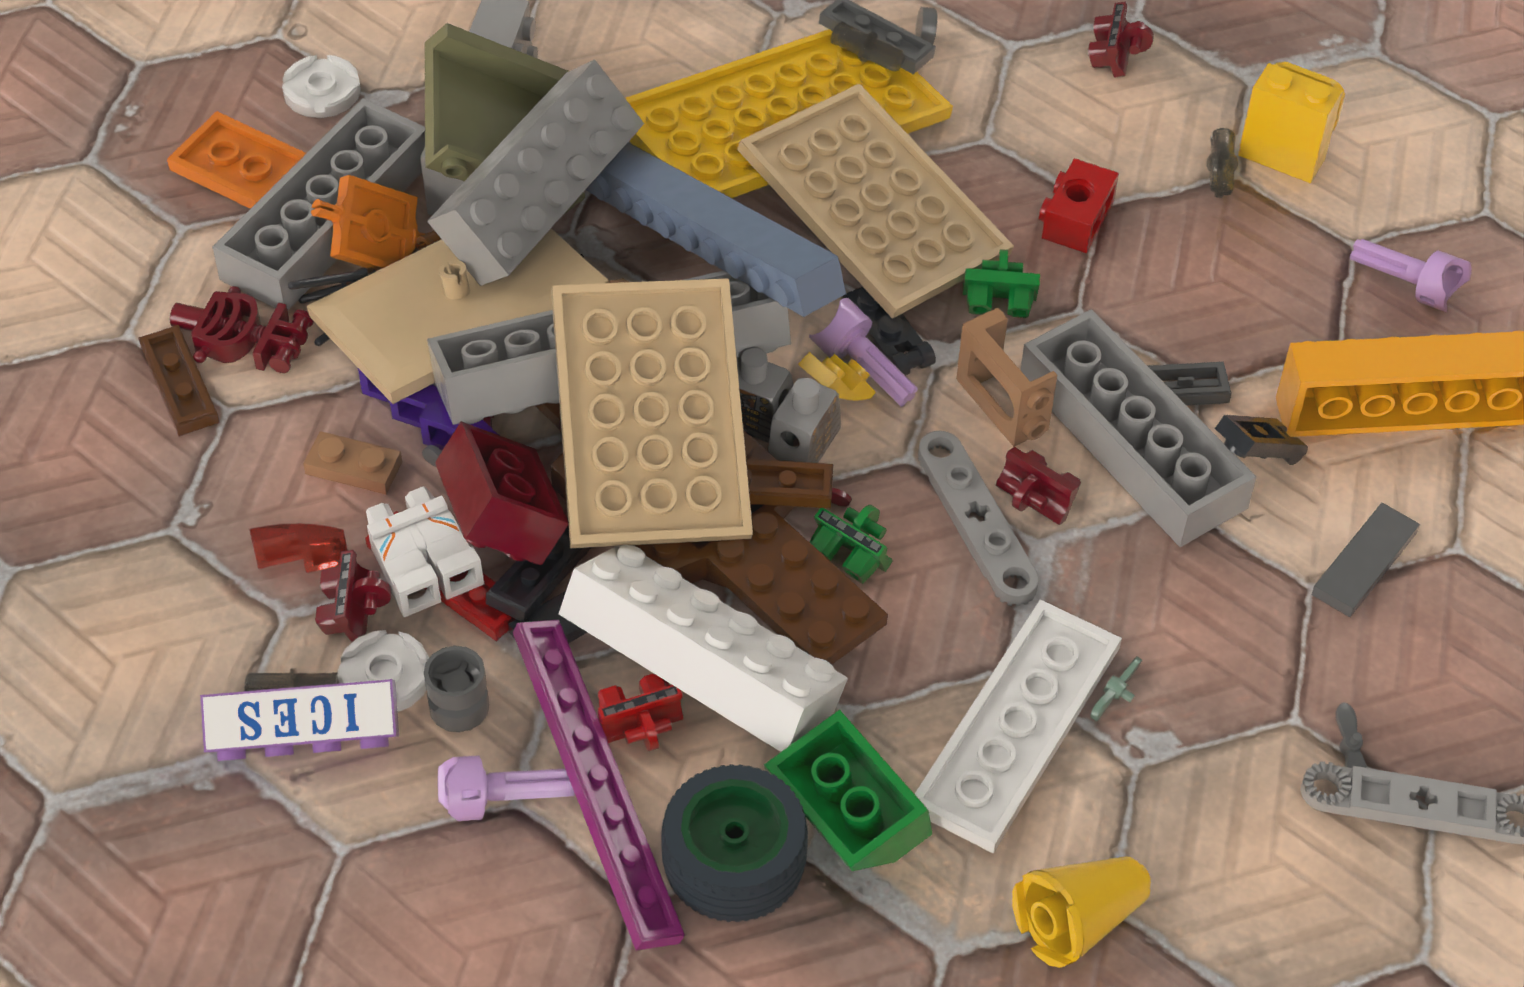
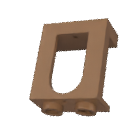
(982, 359)

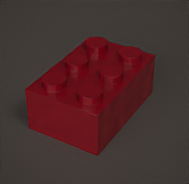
(501, 494)

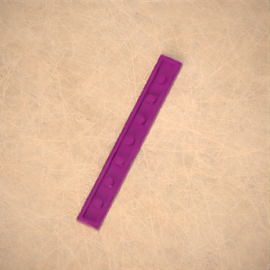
(598, 786)

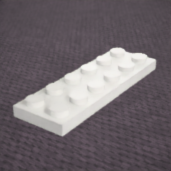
(1016, 725)

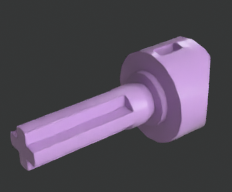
(1434, 279)
(847, 336)
(467, 787)

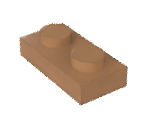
(352, 462)

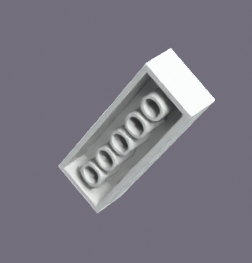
(702, 645)

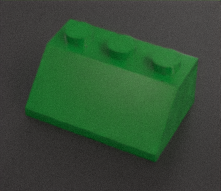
(852, 794)

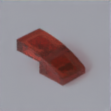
(284, 543)

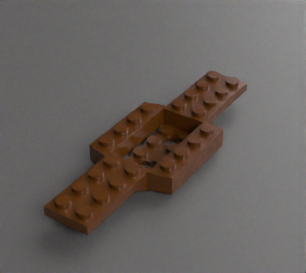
(771, 573)

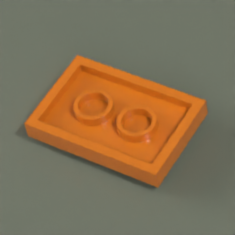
(233, 159)

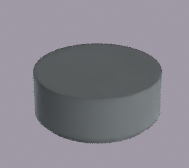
(926, 24)

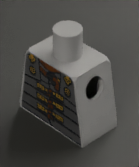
(761, 391)
(808, 414)

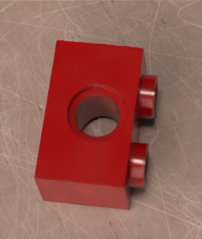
(1078, 205)

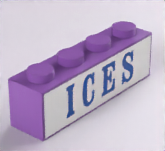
(299, 717)

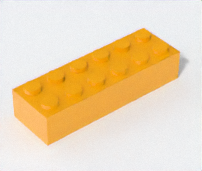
(1402, 384)

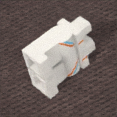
(422, 551)

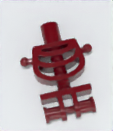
(233, 338)

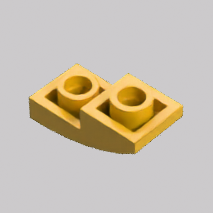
(844, 378)

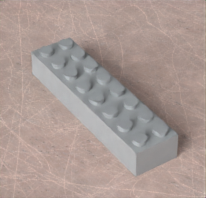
(515, 361)

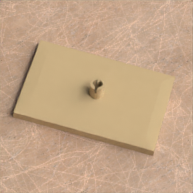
(874, 199)
(429, 294)
(650, 413)

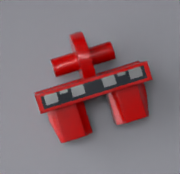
(642, 715)

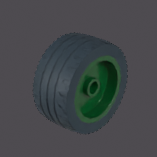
(734, 842)

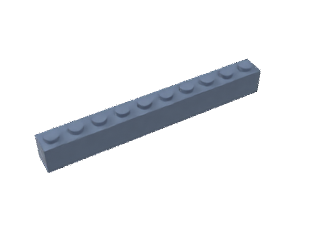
(721, 230)

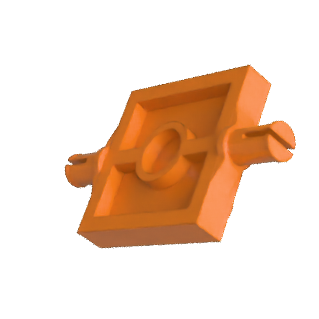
(370, 223)

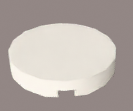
(321, 86)
(385, 658)

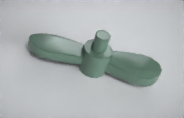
(1116, 689)

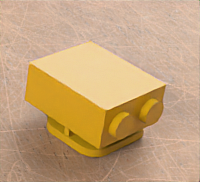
(1291, 120)

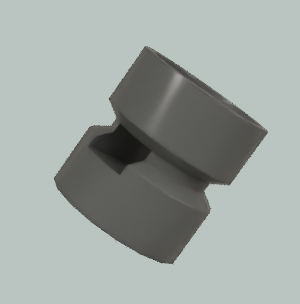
(456, 688)

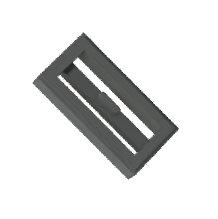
(1196, 391)

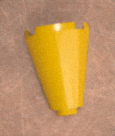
(1077, 905)

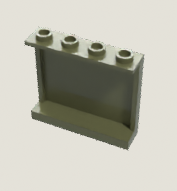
(477, 98)

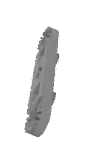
(989, 541)
(1392, 796)

